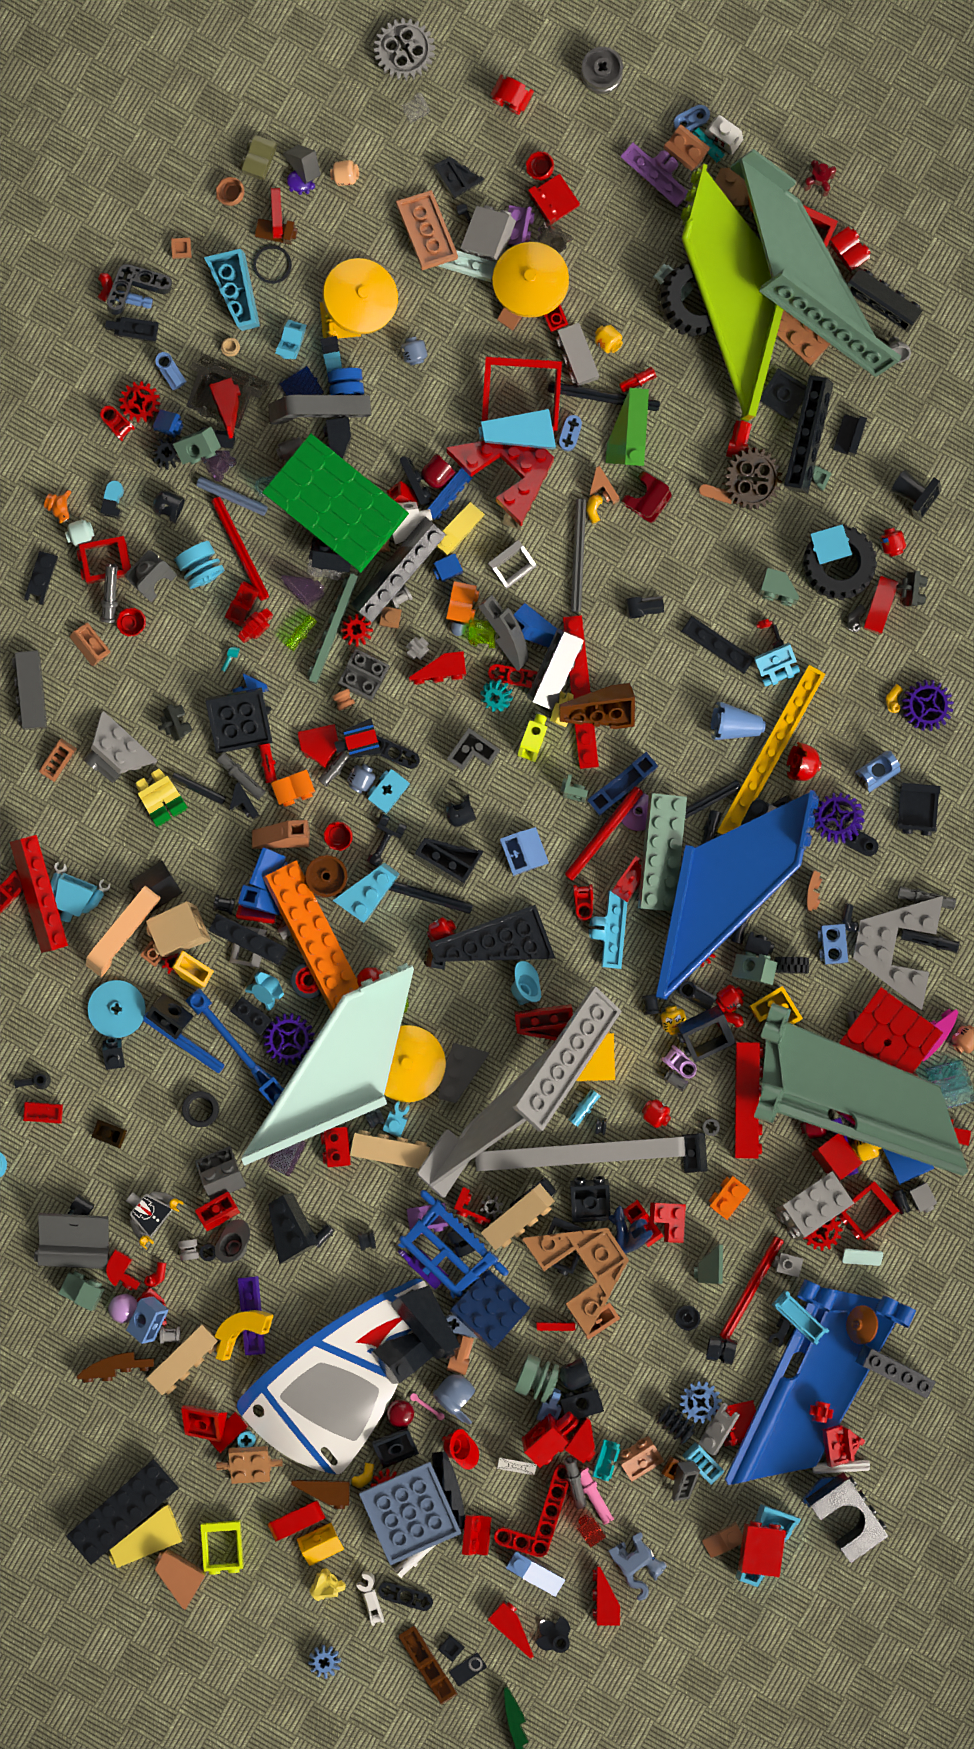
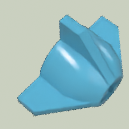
(266, 989)

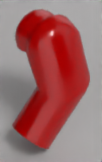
(107, 283)
(157, 1277)

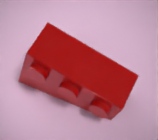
(543, 1022)

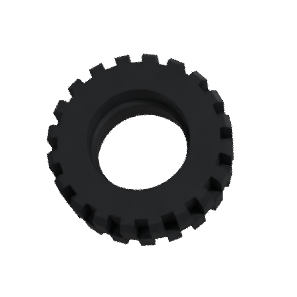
(673, 307)
(842, 588)

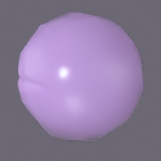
(122, 1308)

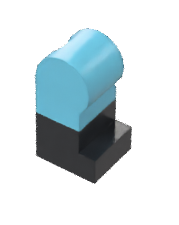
(331, 353)
(113, 493)

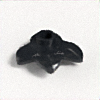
(551, 1633)

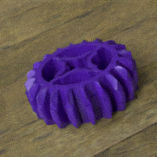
(935, 709)
(846, 816)
(276, 1027)

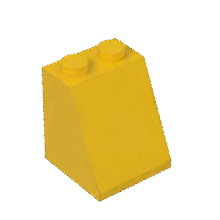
(602, 1063)

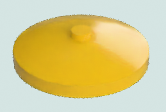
(530, 279)
(360, 296)
(415, 1066)

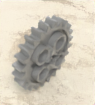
(418, 41)

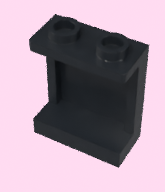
(918, 808)

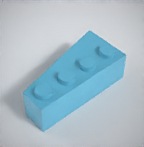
(770, 1515)

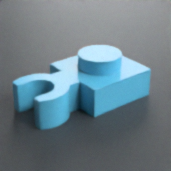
(396, 1122)

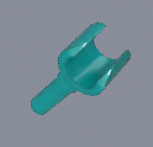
(232, 652)

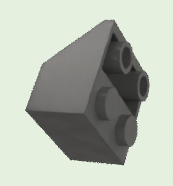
(220, 1173)

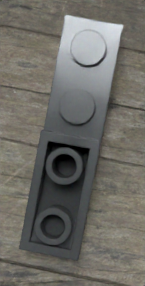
(510, 634)

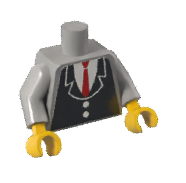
(150, 1213)

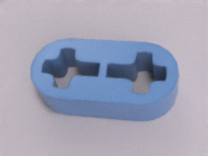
(565, 432)

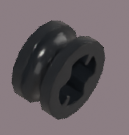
(601, 1126)
(209, 1258)

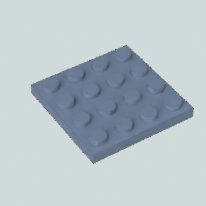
(410, 1513)

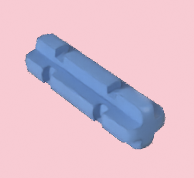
(138, 300)

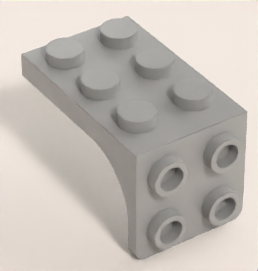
(814, 1207)

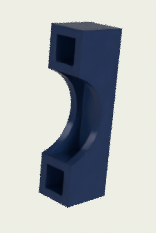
(622, 784)

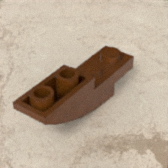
(107, 1367)

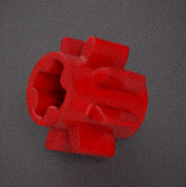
(167, 965)
(821, 1411)

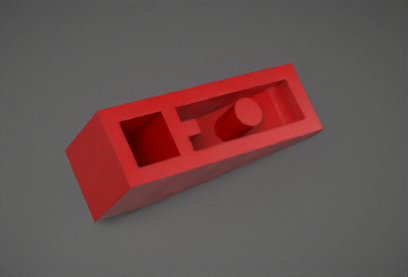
(227, 403)
(509, 1624)

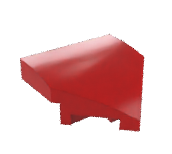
(319, 743)
(840, 1445)

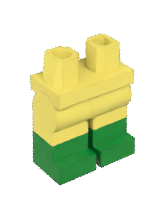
(160, 792)

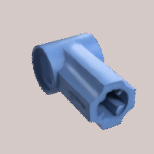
(170, 372)

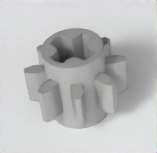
(417, 648)
(493, 1211)

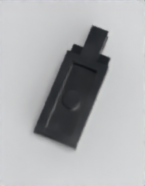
(134, 328)

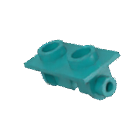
(608, 1452)

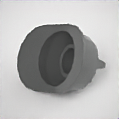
(233, 1242)

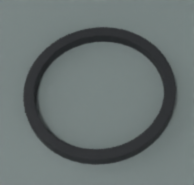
(275, 281)

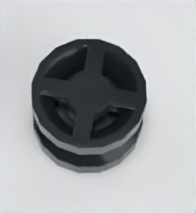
(374, 1117)
(367, 1240)

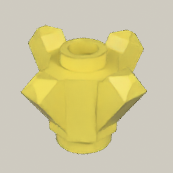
(326, 1585)

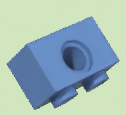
(147, 1319)

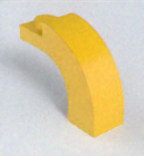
(252, 1320)

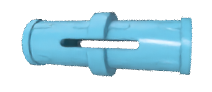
(584, 1107)

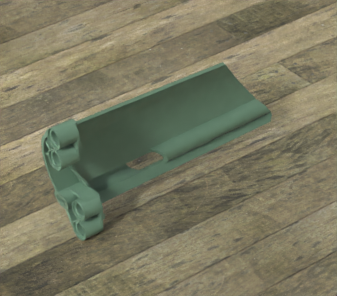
(890, 1106)

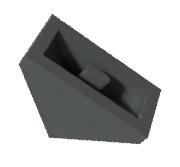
(303, 162)

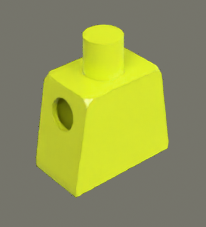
(532, 743)

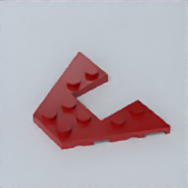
(528, 462)

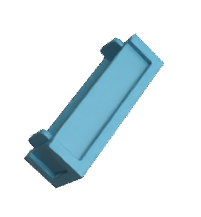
(799, 1317)

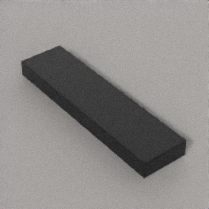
(717, 645)

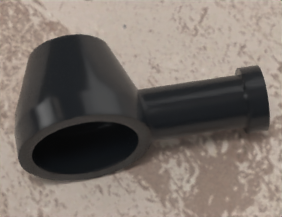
(33, 1081)

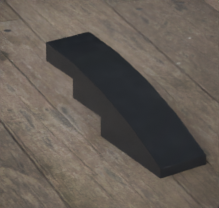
(449, 1485)

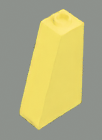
(150, 1537)

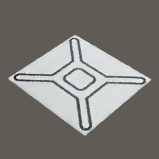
(516, 1466)

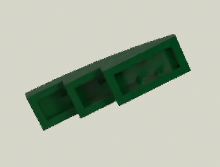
(515, 1719)

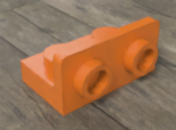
(728, 1197)

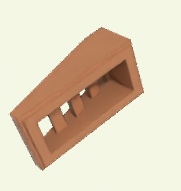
(61, 743)

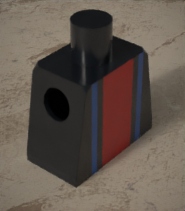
(359, 740)

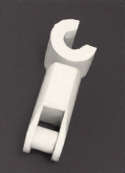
(370, 1597)

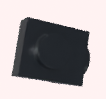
(113, 1053)

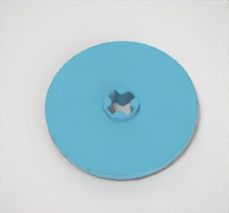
(108, 996)

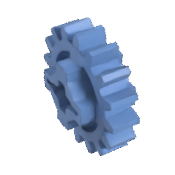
(692, 1412)

